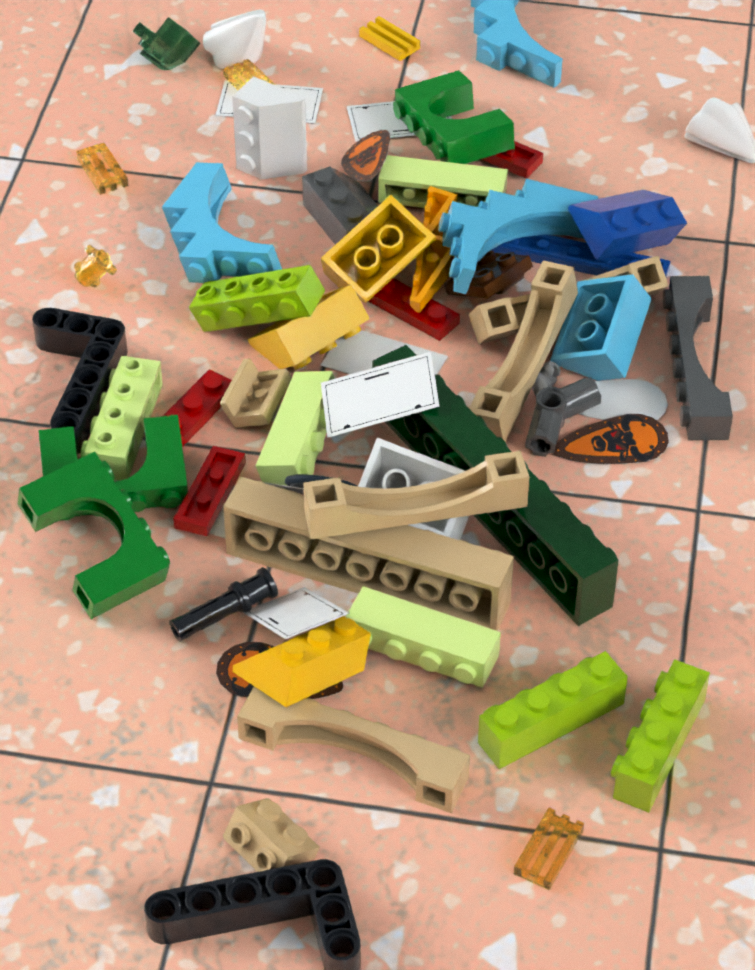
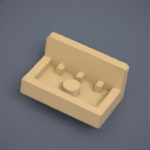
(254, 395)
(268, 836)

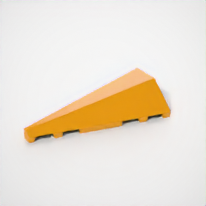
(435, 261)

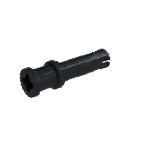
(238, 598)

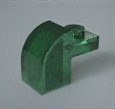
(168, 46)

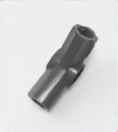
(552, 409)

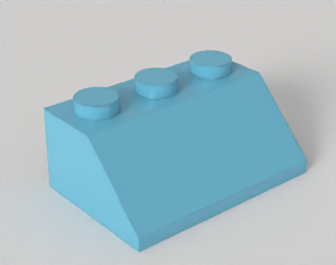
(602, 327)

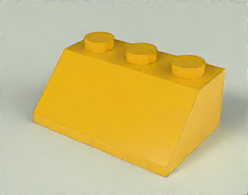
(376, 249)
(295, 340)
(308, 661)

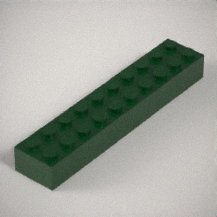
(541, 537)

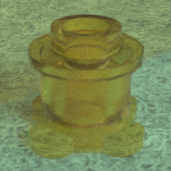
(93, 267)

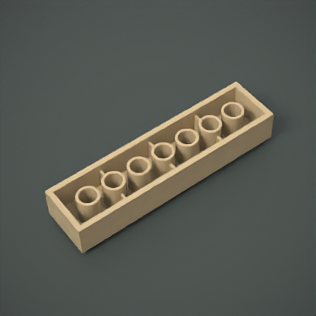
(401, 561)

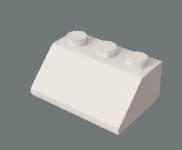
(269, 130)
(399, 467)

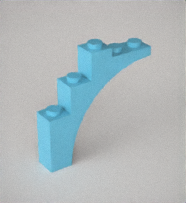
(506, 43)
(503, 218)
(202, 245)

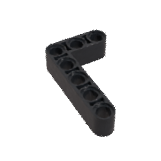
(99, 346)
(265, 908)

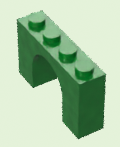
(461, 141)
(156, 484)
(90, 488)

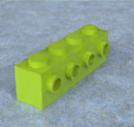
(257, 298)
(551, 709)
(660, 735)

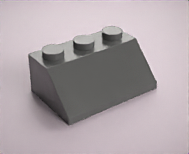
(335, 201)

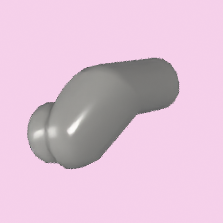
(547, 376)

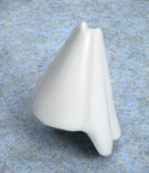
(236, 38)
(723, 129)

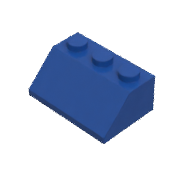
(627, 222)

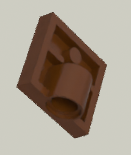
(494, 274)

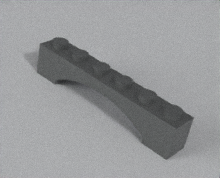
(705, 408)

